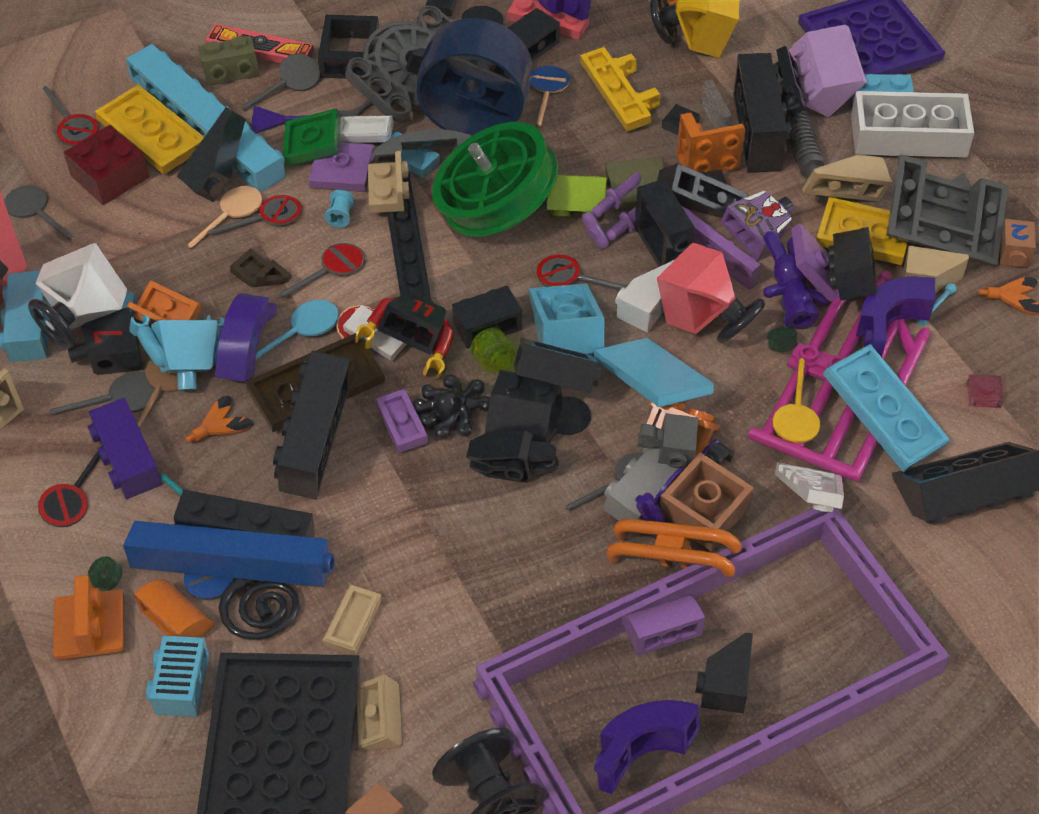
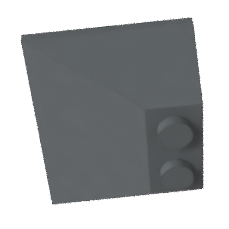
(947, 213)

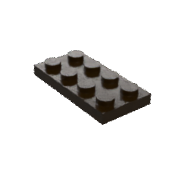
(275, 388)

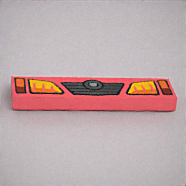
(266, 46)

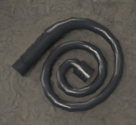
(261, 608)

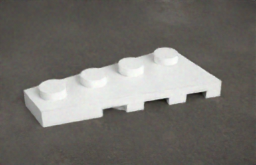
(814, 486)

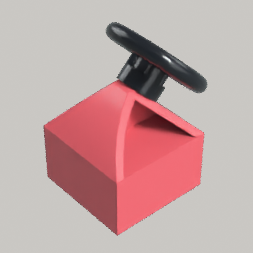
(700, 289)

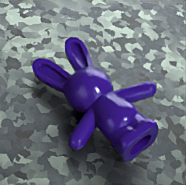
(796, 297)

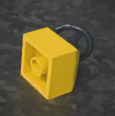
(704, 22)

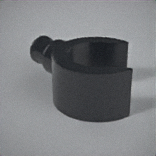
(719, 453)

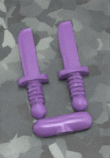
(613, 199)

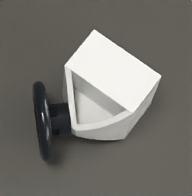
(79, 290)

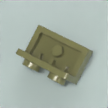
(228, 60)

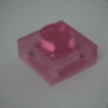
(985, 391)

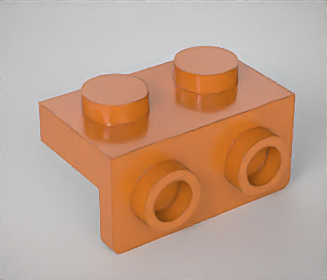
(164, 304)

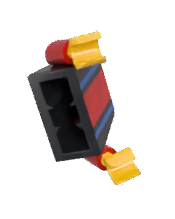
(413, 322)

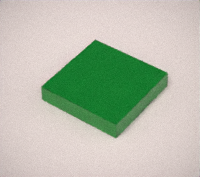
(311, 137)

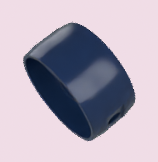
(491, 96)

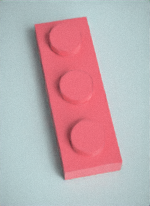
(569, 25)

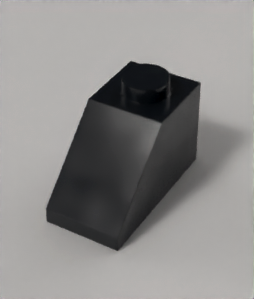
(727, 677)

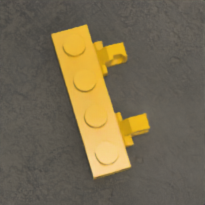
(610, 79)

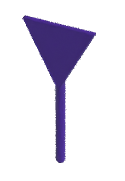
(265, 119)

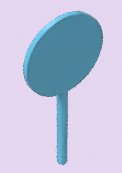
(307, 320)

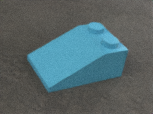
(568, 317)

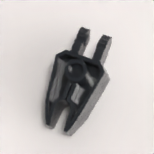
(511, 456)

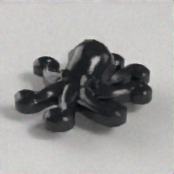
(450, 405)

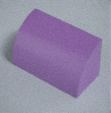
(664, 624)

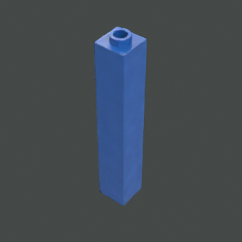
(229, 553)

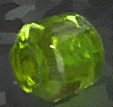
(493, 350)

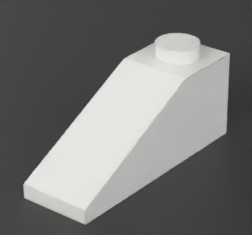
(641, 300)

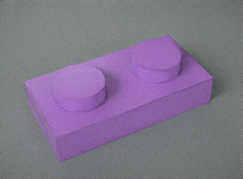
(401, 420)

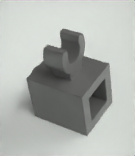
(675, 439)

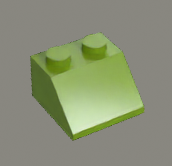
(576, 194)

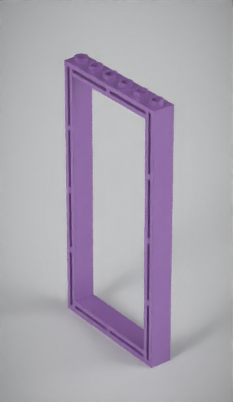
(583, 633)

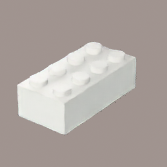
(912, 124)

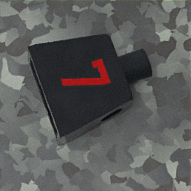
(109, 345)

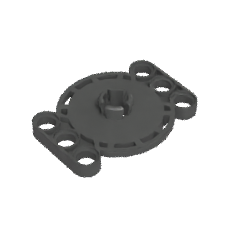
(389, 59)

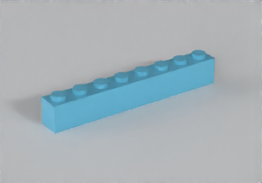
(169, 83)

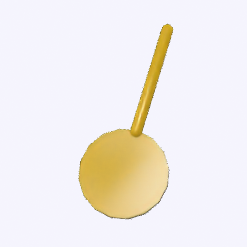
(795, 421)

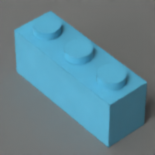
(21, 334)

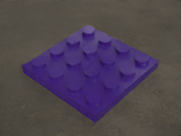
(883, 32)

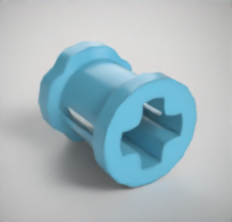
(338, 213)

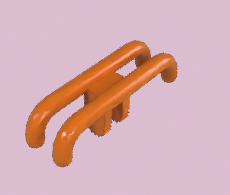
(673, 544)

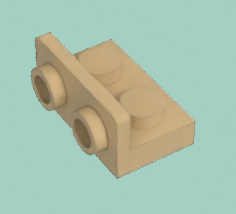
(387, 185)

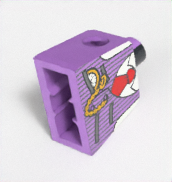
(753, 217)

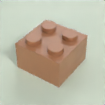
(706, 497)

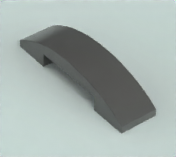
(417, 140)

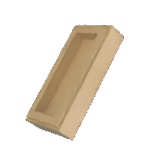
(352, 620)

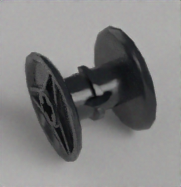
(477, 764)

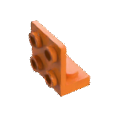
(710, 148)

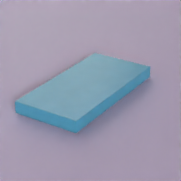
(654, 372)
(886, 407)

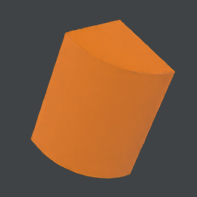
(171, 610)

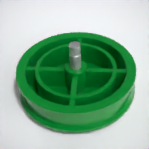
(495, 179)

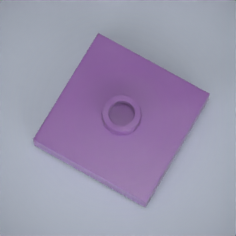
(343, 170)
(813, 261)

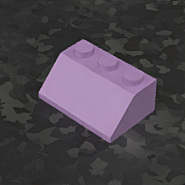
(828, 68)

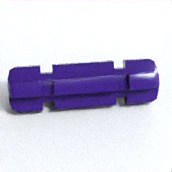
(649, 509)

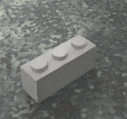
(639, 477)

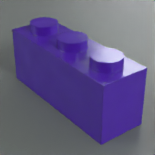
(123, 449)

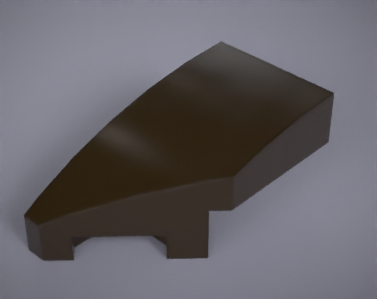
(257, 271)

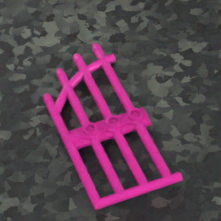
(815, 364)

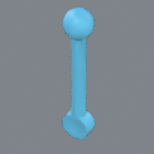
(950, 289)

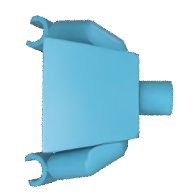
(180, 346)

